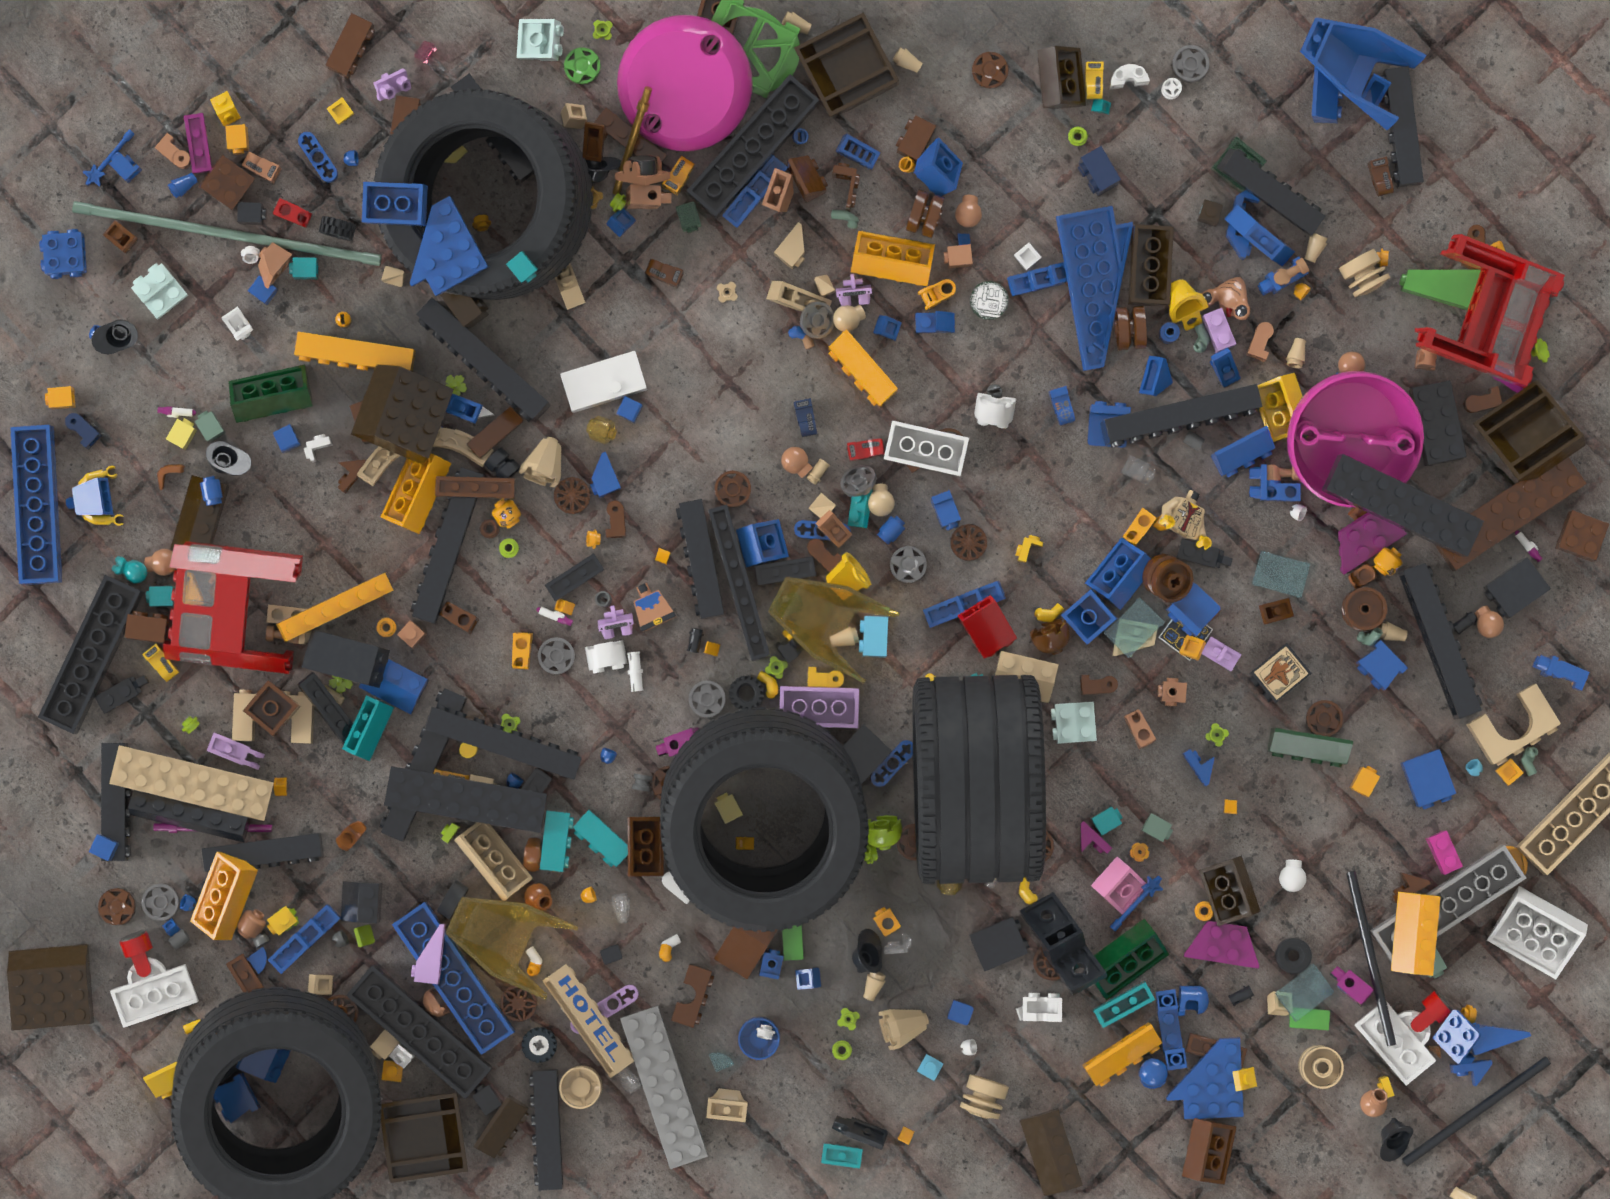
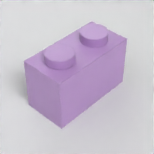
(1218, 330)

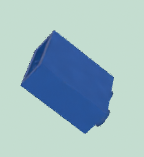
(1428, 779)

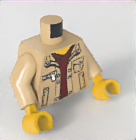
(1186, 518)

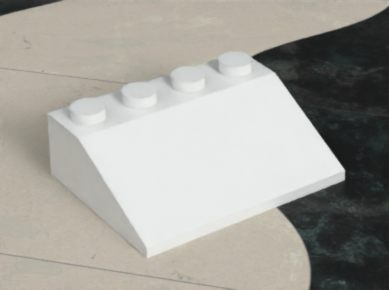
(1538, 932)

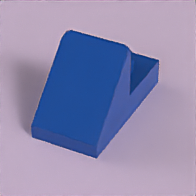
(935, 322)
(1225, 367)
(464, 408)
(1203, 770)
(1477, 1068)

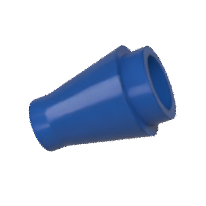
(181, 185)

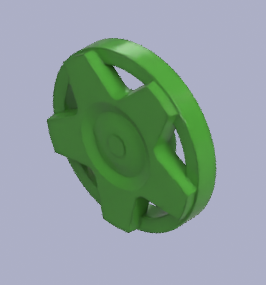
(582, 65)

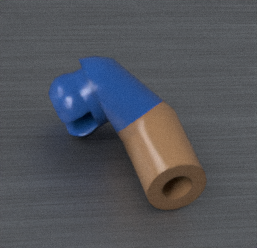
(796, 331)

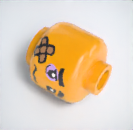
(506, 513)
(1388, 561)

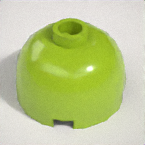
(884, 831)

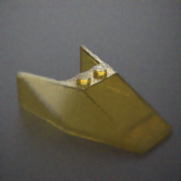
(819, 610)
(497, 935)

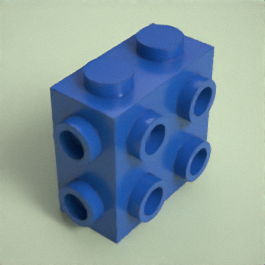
(63, 254)

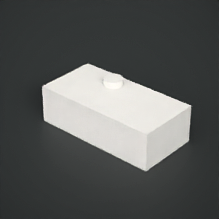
(603, 381)
(926, 448)

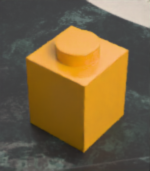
(237, 139)
(60, 397)
(1365, 781)

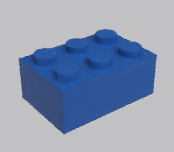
(394, 203)

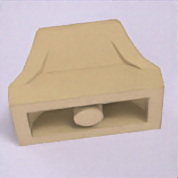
(727, 1105)

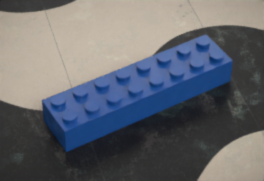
(36, 504)
(458, 982)

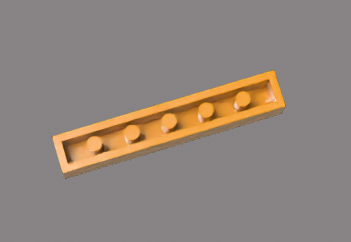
(351, 352)
(334, 607)

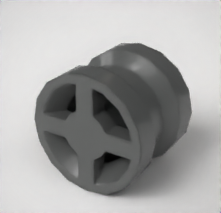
(642, 782)

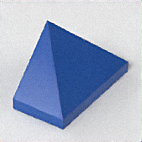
(1375, 89)
(1156, 376)

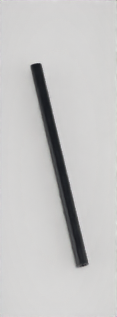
(1371, 958)
(1476, 1111)

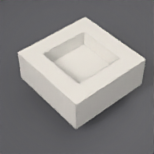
(1027, 256)

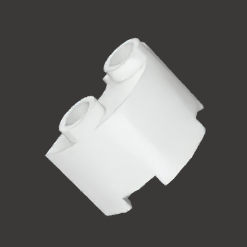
(1129, 73)
(994, 410)
(606, 655)
(1042, 1008)

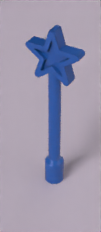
(95, 173)
(1149, 888)

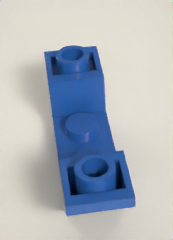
(1259, 236)
(1240, 244)
(1170, 1029)

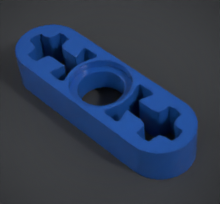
(314, 142)
(807, 534)
(878, 770)

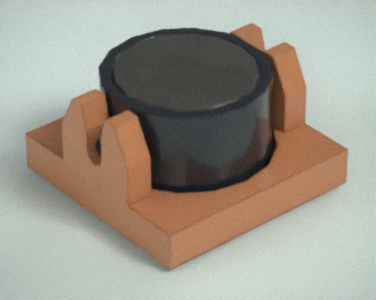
(642, 171)

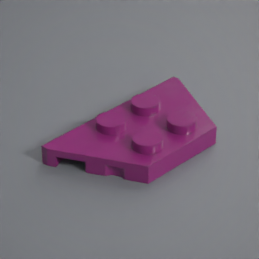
(1365, 539)
(1224, 945)

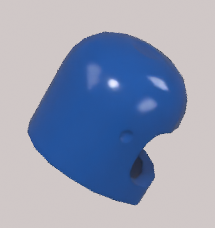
(1192, 998)
(1153, 1073)

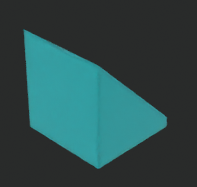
(1101, 106)

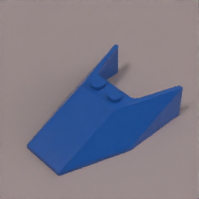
(1348, 55)

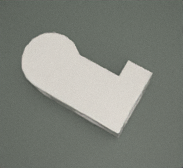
(671, 885)

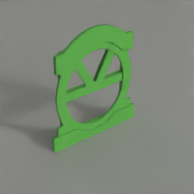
(787, 40)

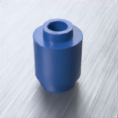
(1164, 337)
(211, 491)
(891, 529)

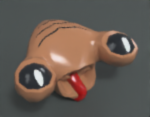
(1231, 297)

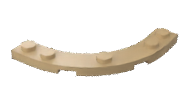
(446, 438)

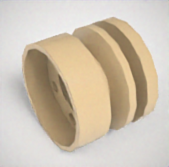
(1364, 273)
(984, 1097)

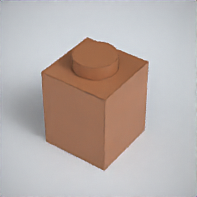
(958, 256)
(411, 634)

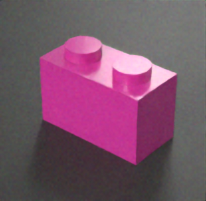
(1444, 852)

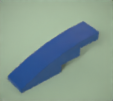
(752, 193)
(1037, 279)
(951, 608)
(304, 938)

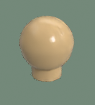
(848, 317)
(881, 500)

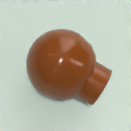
(538, 896)

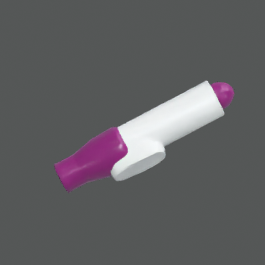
(176, 412)
(1528, 545)
(554, 615)

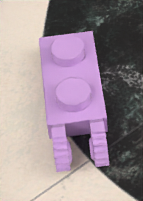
(233, 750)

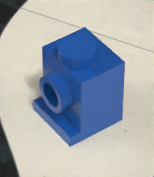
(124, 166)
(767, 971)

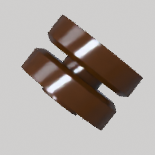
(924, 213)
(1130, 328)
(1167, 578)
(1352, 611)

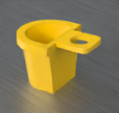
(1185, 304)
(849, 573)

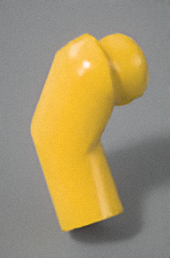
(1048, 615)
(771, 684)

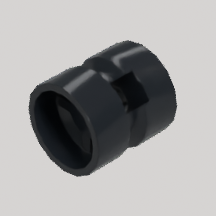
(501, 464)

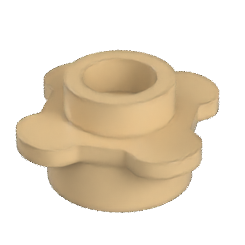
(727, 297)

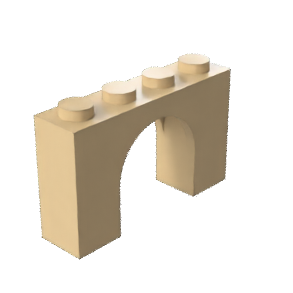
(302, 720)
(1541, 721)

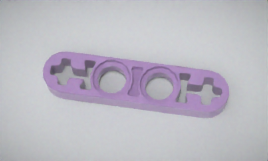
(606, 1011)

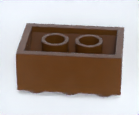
(645, 847)
(1209, 1151)

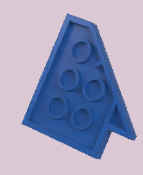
(447, 250)
(1210, 1086)

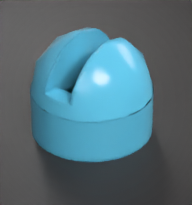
(1474, 767)

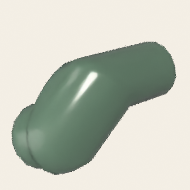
(846, 215)
(1202, 340)
(1369, 638)
(1527, 760)

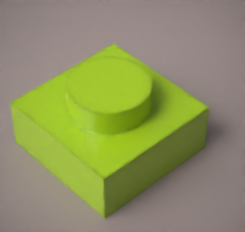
(449, 832)

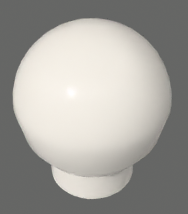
(1292, 876)

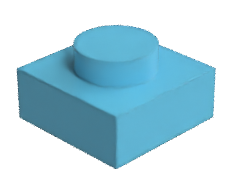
(930, 1067)

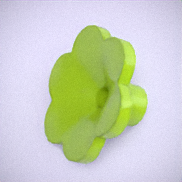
(1541, 350)

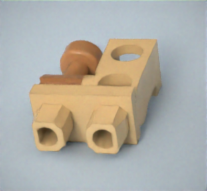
(279, 613)

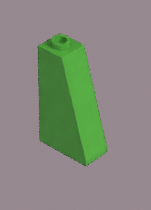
(1443, 286)

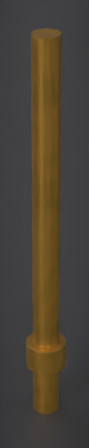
(642, 107)

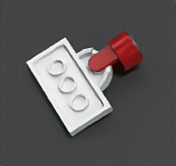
(150, 986)
(1411, 1033)

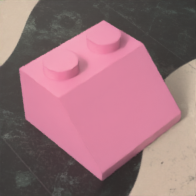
(1119, 885)

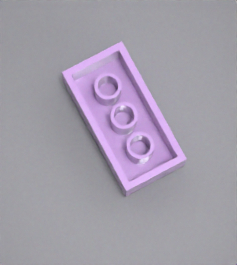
(824, 705)

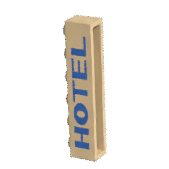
(588, 1020)

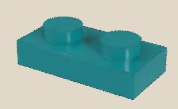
(859, 511)
(841, 1155)

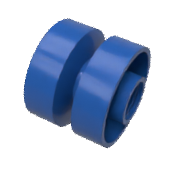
(752, 1045)

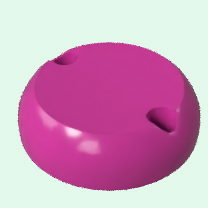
(694, 89)
(1354, 417)

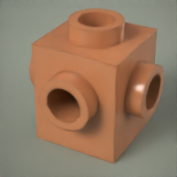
(1179, 692)

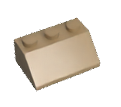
(1019, 665)

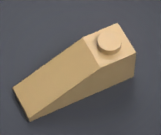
(792, 296)

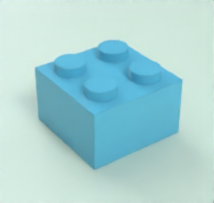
(874, 636)

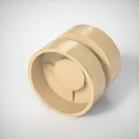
(1320, 1066)
(580, 1086)

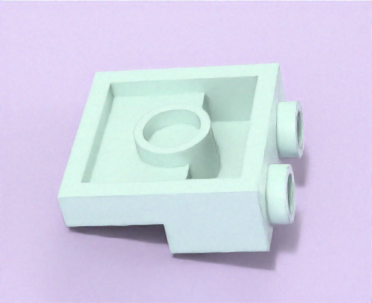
(539, 39)
(159, 290)
(1074, 722)

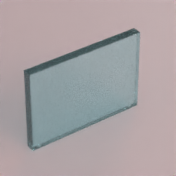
(1281, 574)
(1134, 627)
(1304, 992)

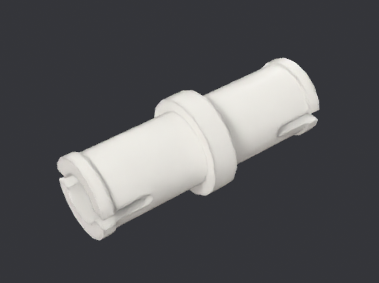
(635, 671)

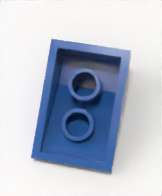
(1495, 1037)

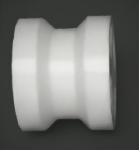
(1171, 84)

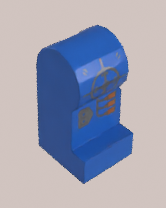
(1062, 405)

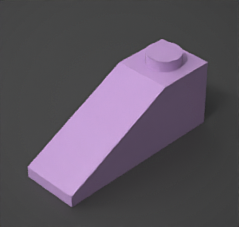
(429, 963)

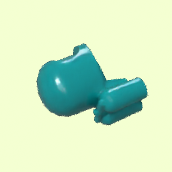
(132, 570)

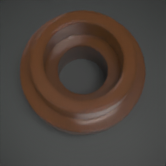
(487, 522)

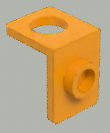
(884, 913)

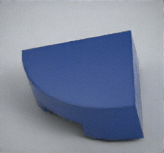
(258, 960)

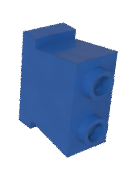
(946, 510)
(1381, 666)
(236, 1098)

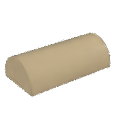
(493, 859)

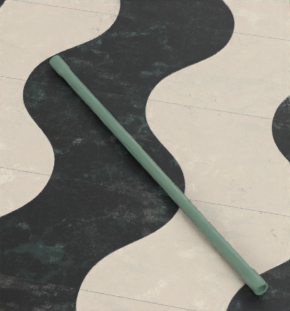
(89, 209)

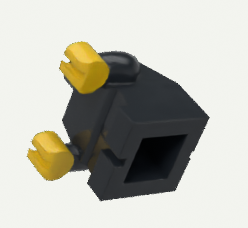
(789, 648)

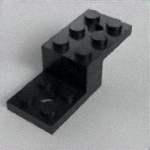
(1063, 943)

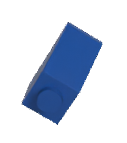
(604, 478)

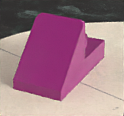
(1088, 835)

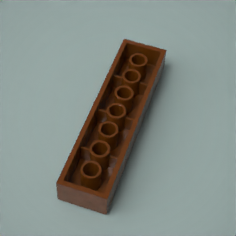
(1518, 507)

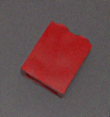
(987, 627)

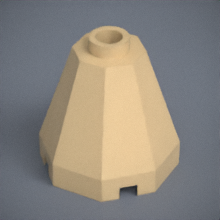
(543, 463)
(902, 1026)

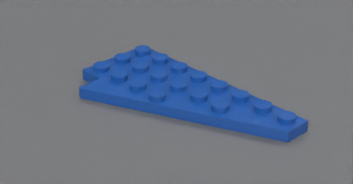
(1094, 268)

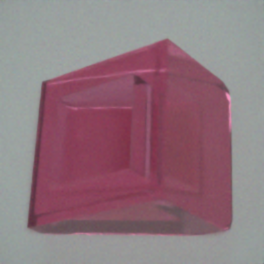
(425, 51)

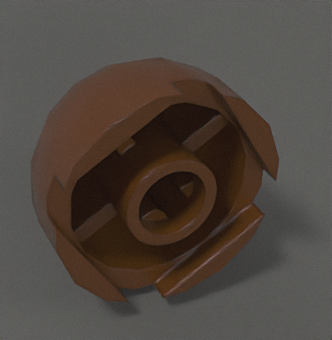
(1051, 637)

